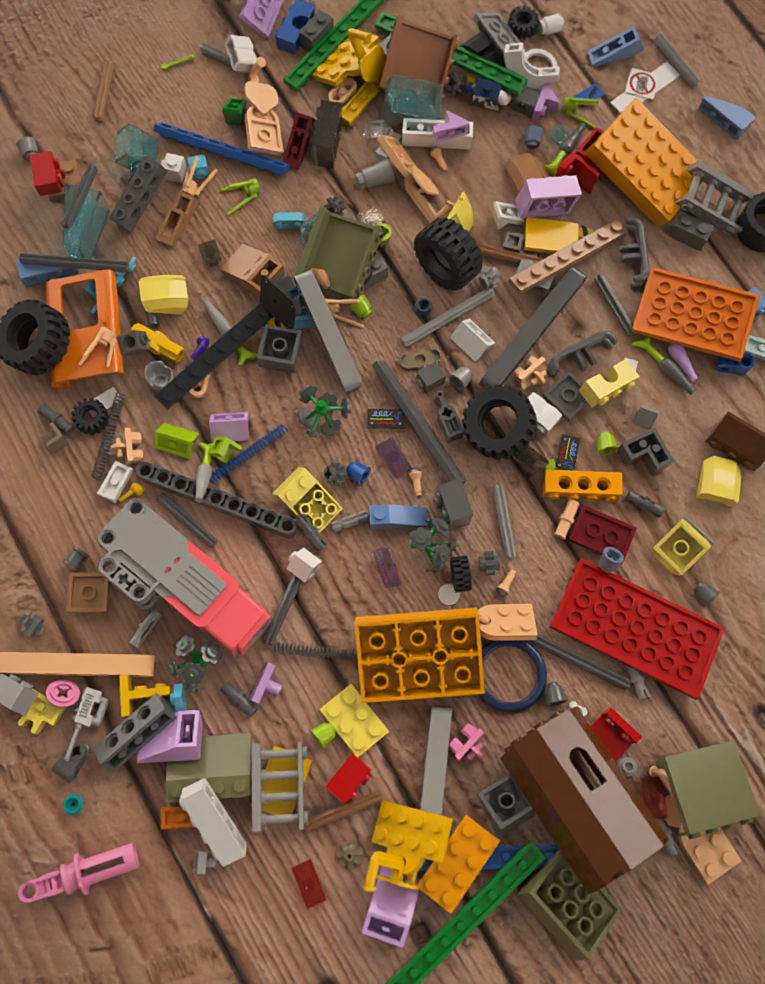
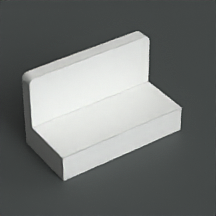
(472, 339)

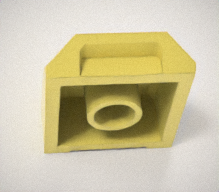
(463, 213)
(164, 294)
(719, 481)
(680, 548)

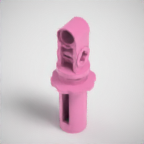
(74, 876)

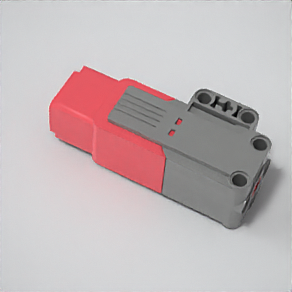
(166, 564)

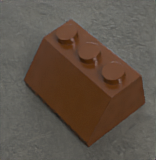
(738, 441)

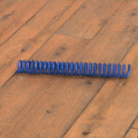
(247, 452)

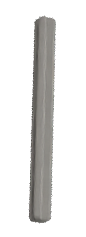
(447, 317)

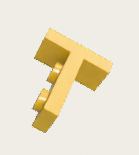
(129, 695)

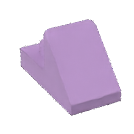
(546, 101)
(452, 128)

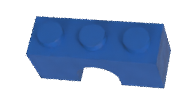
(299, 15)

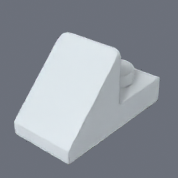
(506, 213)

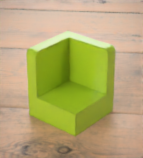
(223, 448)

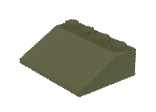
(223, 763)
(566, 908)

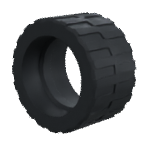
(752, 233)

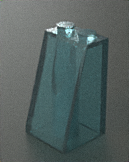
(88, 225)

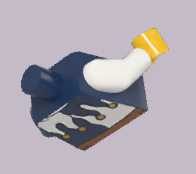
(486, 94)

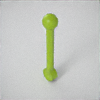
(165, 66)

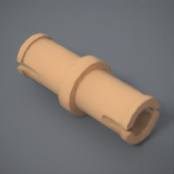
(566, 519)

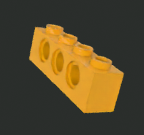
(610, 480)

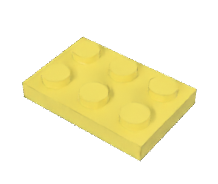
(354, 720)

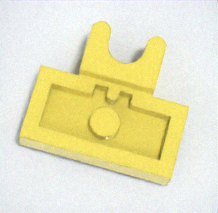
(40, 714)

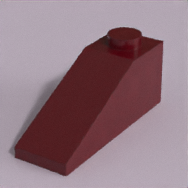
(299, 140)

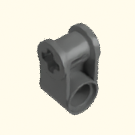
(69, 769)

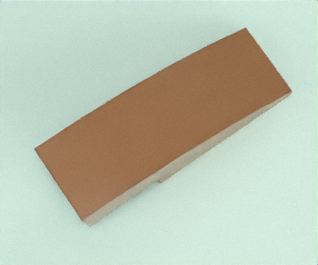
(177, 218)

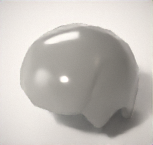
(157, 375)

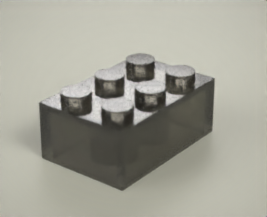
(326, 134)

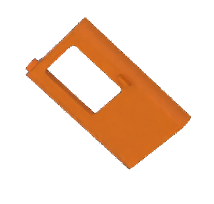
(82, 338)

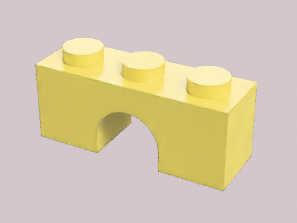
(599, 391)

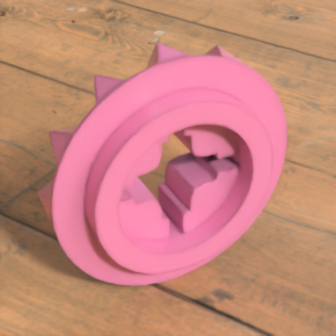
(62, 686)

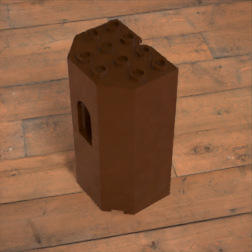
(597, 830)

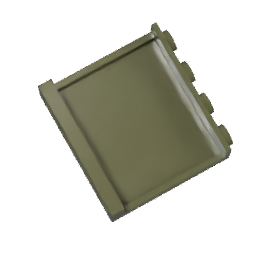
(341, 249)
(710, 788)

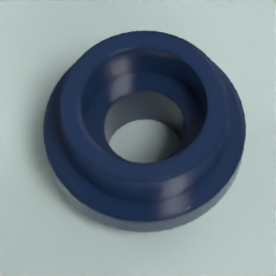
(423, 302)

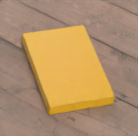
(548, 235)
(283, 786)

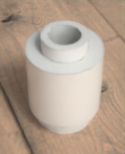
(551, 24)

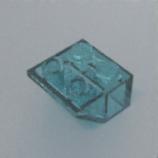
(133, 145)

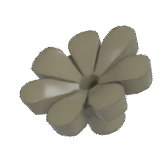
(350, 849)

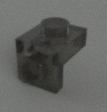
(210, 253)

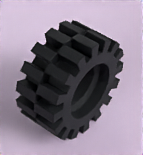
(523, 14)
(84, 407)
(461, 574)

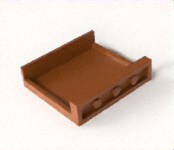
(417, 54)

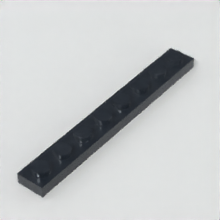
(213, 357)

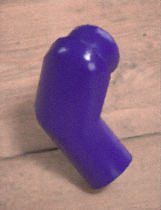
(203, 345)

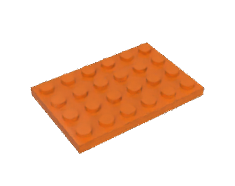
(696, 314)

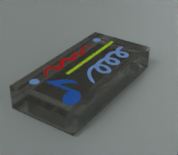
(385, 419)
(567, 453)

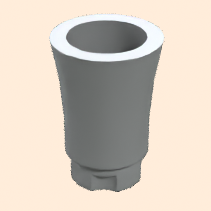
(375, 175)

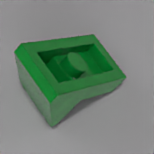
(234, 110)

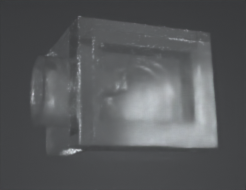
(376, 128)
(371, 217)

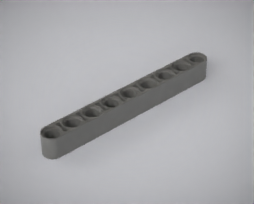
(534, 328)
(223, 506)

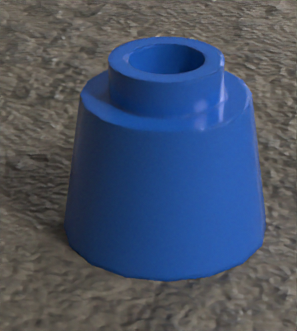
(358, 472)

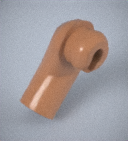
(321, 277)

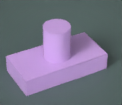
(265, 684)

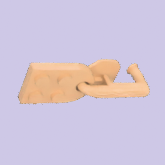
(260, 120)
(412, 174)
(507, 622)
(709, 853)

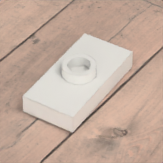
(115, 482)

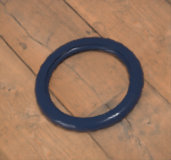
(540, 685)

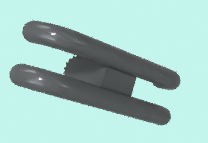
(639, 252)
(583, 346)

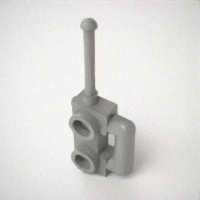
(83, 716)

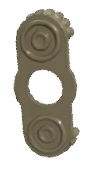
(408, 361)

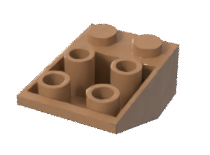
(249, 265)

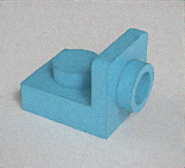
(201, 168)
(178, 699)

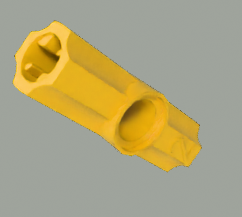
(161, 344)

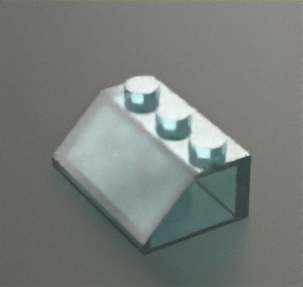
(414, 97)

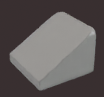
(646, 417)

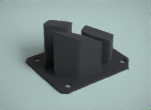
(485, 46)
(279, 300)

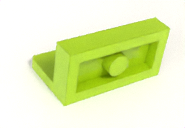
(175, 440)

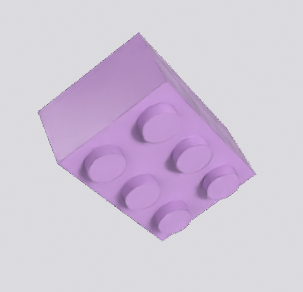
(548, 196)

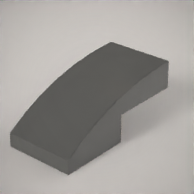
(515, 243)

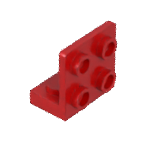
(576, 166)
(615, 733)

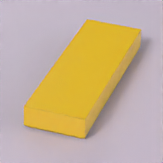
(359, 102)

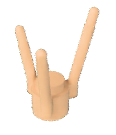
(189, 186)
(334, 306)
(103, 338)

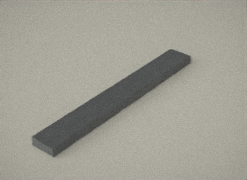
(418, 421)

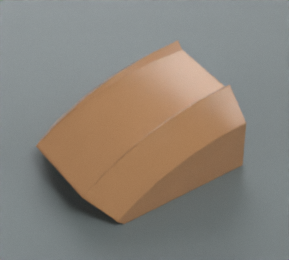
(522, 168)

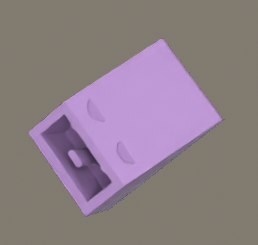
(177, 741)
(390, 910)

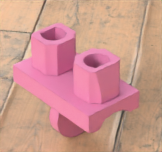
(473, 735)

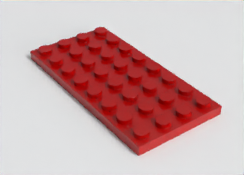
(638, 628)

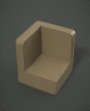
(54, 439)

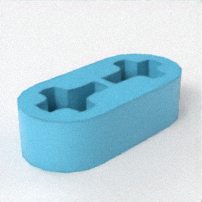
(288, 220)

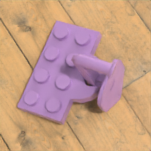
(260, 14)

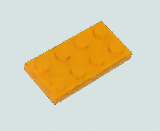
(463, 859)

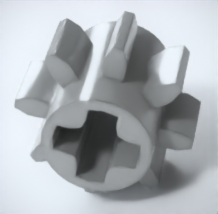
(489, 277)

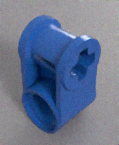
(735, 367)

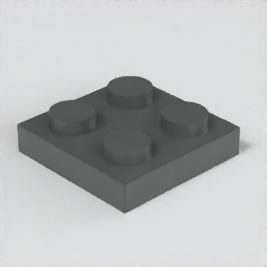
(565, 396)

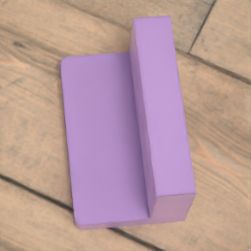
(230, 425)

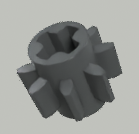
(457, 88)
(335, 205)
(335, 474)
(489, 563)
(32, 624)

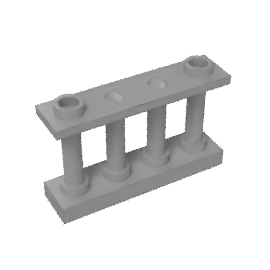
(727, 188)
(260, 797)

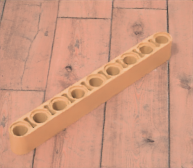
(76, 664)

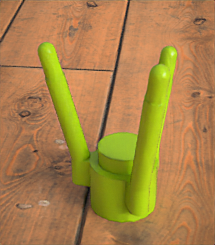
(571, 104)
(250, 187)

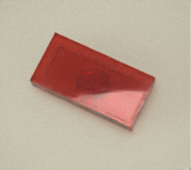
(654, 796)
(309, 883)

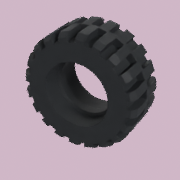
(448, 253)
(48, 345)
(482, 405)

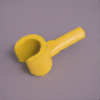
(135, 488)

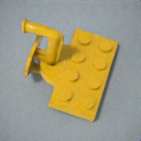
(353, 57)
(409, 839)

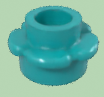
(67, 804)

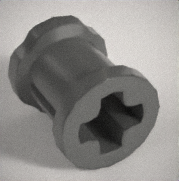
(76, 558)

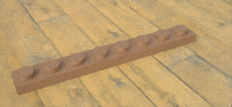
(567, 257)

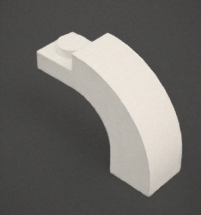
(517, 63)

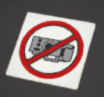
(642, 83)

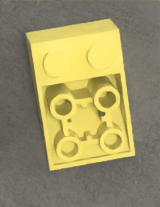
(305, 495)

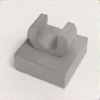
(201, 861)

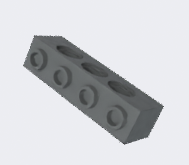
(138, 193)
(134, 733)

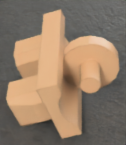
(533, 374)
(129, 438)

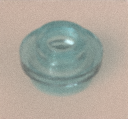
(559, 130)

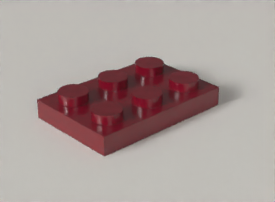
(597, 531)

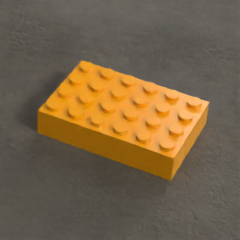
(644, 162)
(419, 655)

